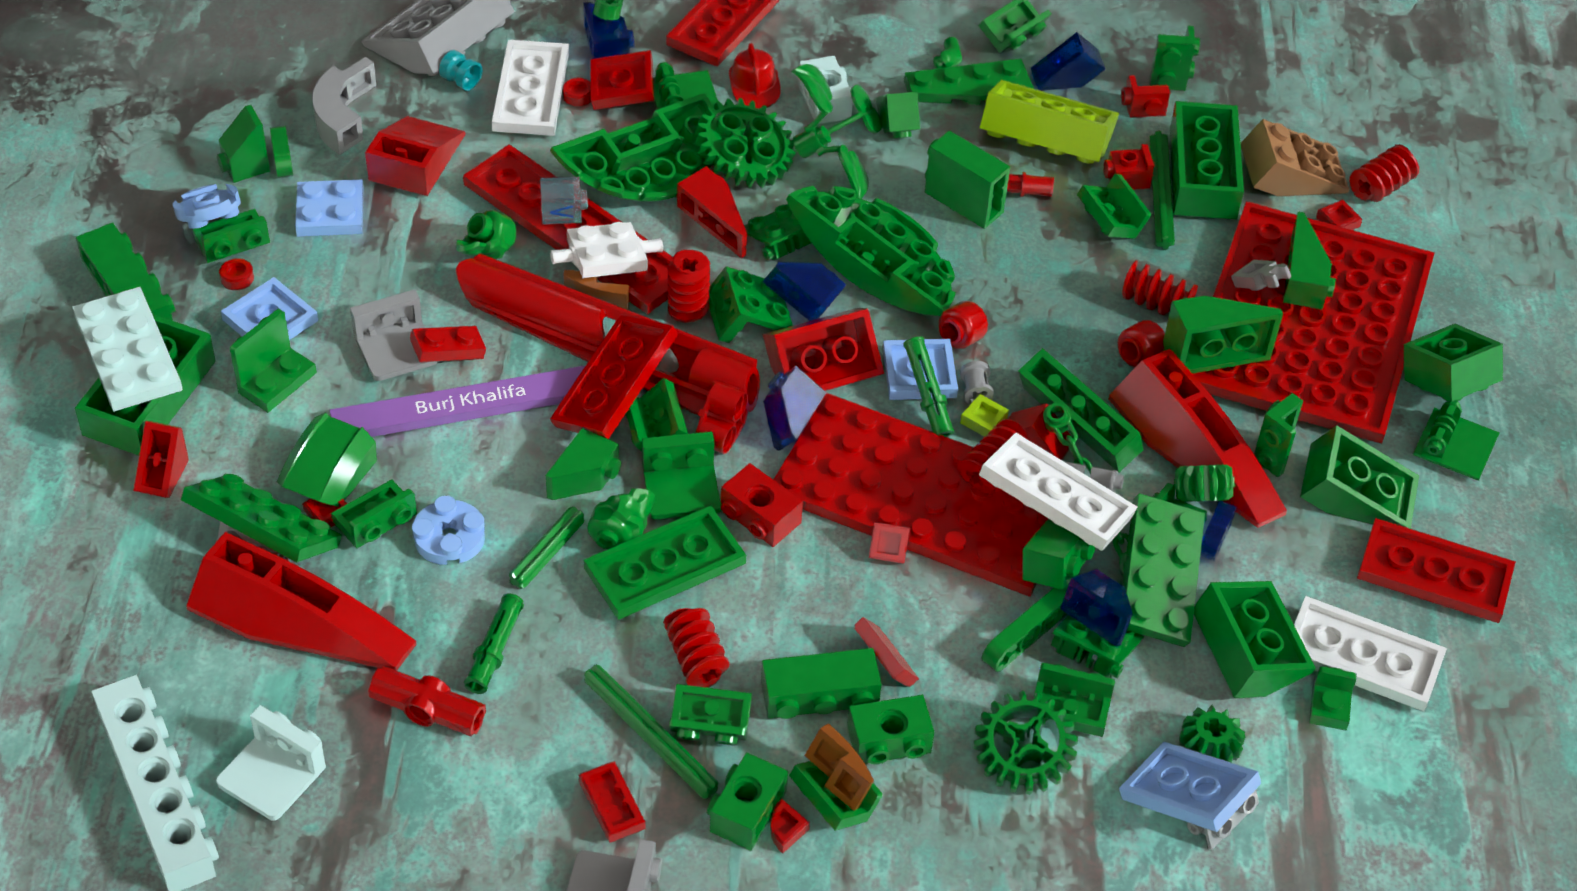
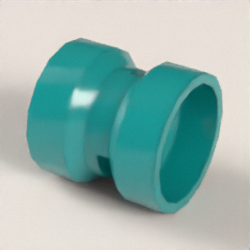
(459, 69)

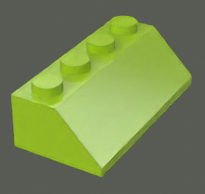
(1048, 121)

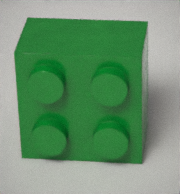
(1453, 362)

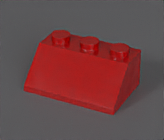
(828, 349)

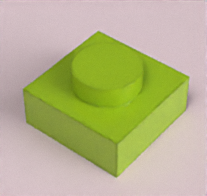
(983, 415)

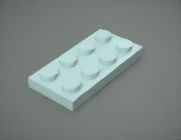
(127, 349)

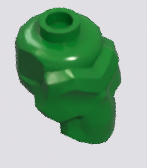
(488, 234)
(620, 517)

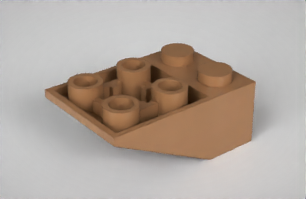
(1291, 162)

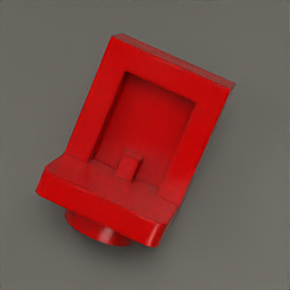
(1145, 100)

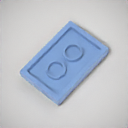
(1190, 786)

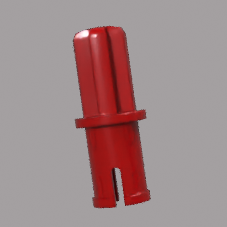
(1030, 185)

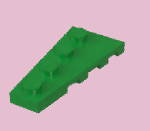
(965, 82)

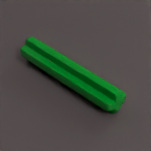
(546, 547)

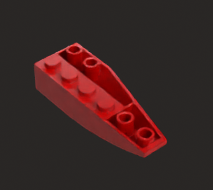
(1192, 430)
(291, 607)

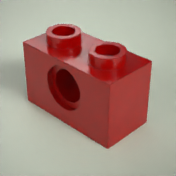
(761, 505)

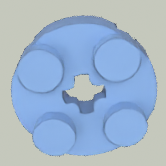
(207, 204)
(447, 514)

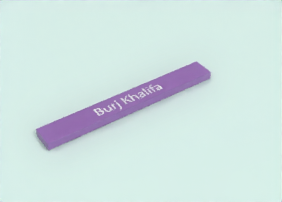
(460, 403)

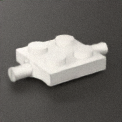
(606, 250)

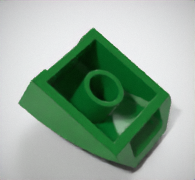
(328, 460)

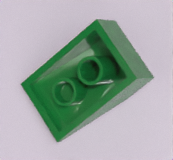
(1220, 332)
(1358, 481)

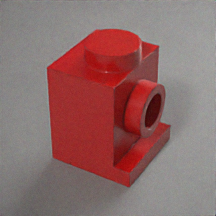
(1133, 165)

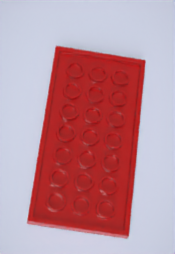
(880, 469)

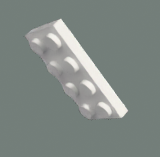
(530, 87)
(1058, 491)
(1381, 656)

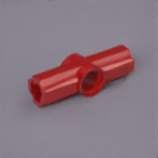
(427, 701)

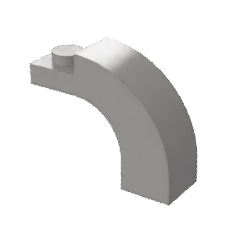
(333, 92)

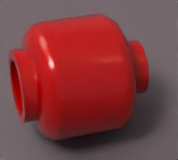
(963, 324)
(1140, 342)

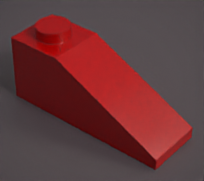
(711, 204)

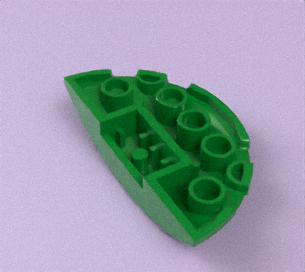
(642, 158)
(876, 248)

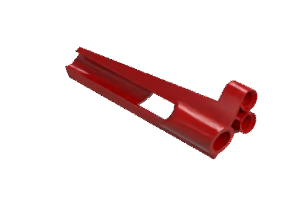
(709, 379)

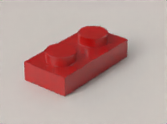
(447, 343)

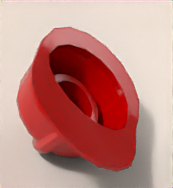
(755, 78)

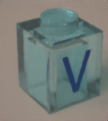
(562, 200)

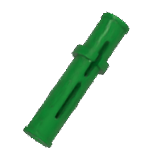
(917, 351)
(489, 654)

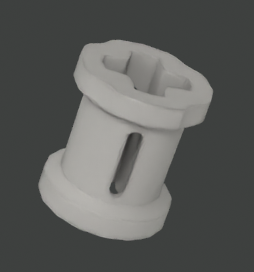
(976, 376)

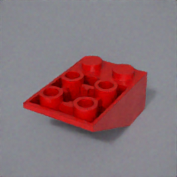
(411, 154)

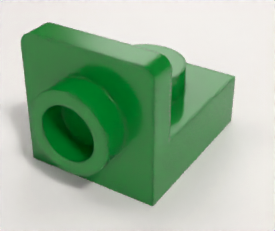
(1332, 698)

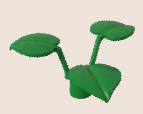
(816, 138)

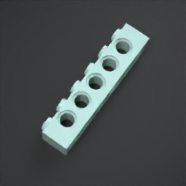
(179, 863)

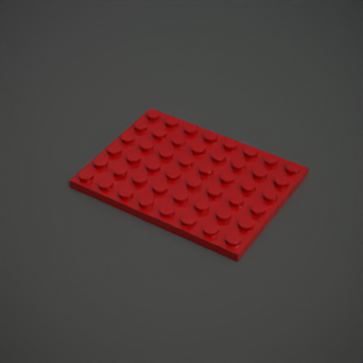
(1337, 357)

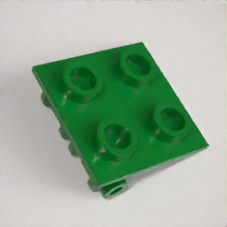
(673, 88)
(778, 232)
(1456, 441)
(1072, 634)

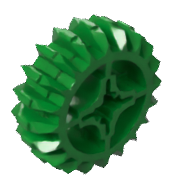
(1037, 751)

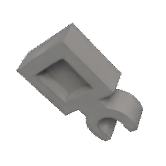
(1260, 274)

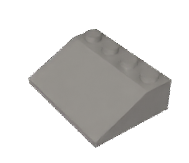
(432, 28)

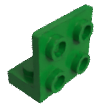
(744, 298)
(267, 365)
(680, 474)

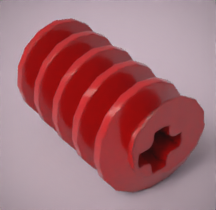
(1384, 174)
(688, 286)
(1153, 289)
(972, 463)
(696, 646)

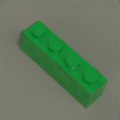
(117, 269)
(1092, 417)

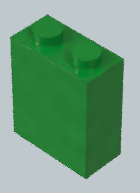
(966, 179)

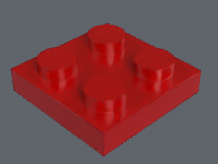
(622, 80)

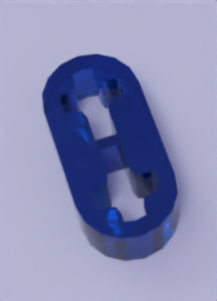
(1217, 530)

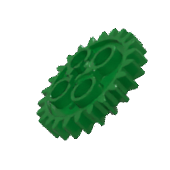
(744, 143)

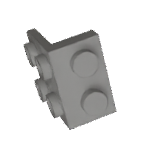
(384, 333)
(614, 873)

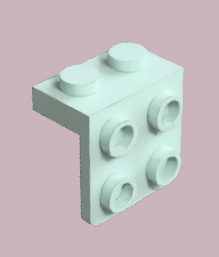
(273, 765)

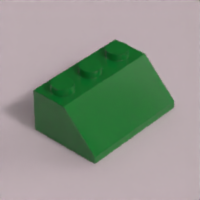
(1252, 637)

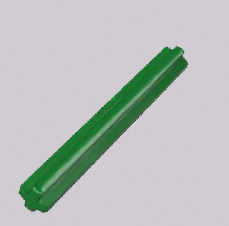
(1162, 191)
(651, 732)

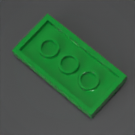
(262, 517)
(664, 562)
(1163, 569)

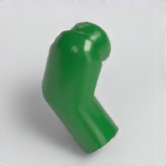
(950, 56)

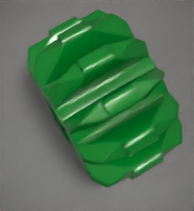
(1204, 483)
(1213, 734)

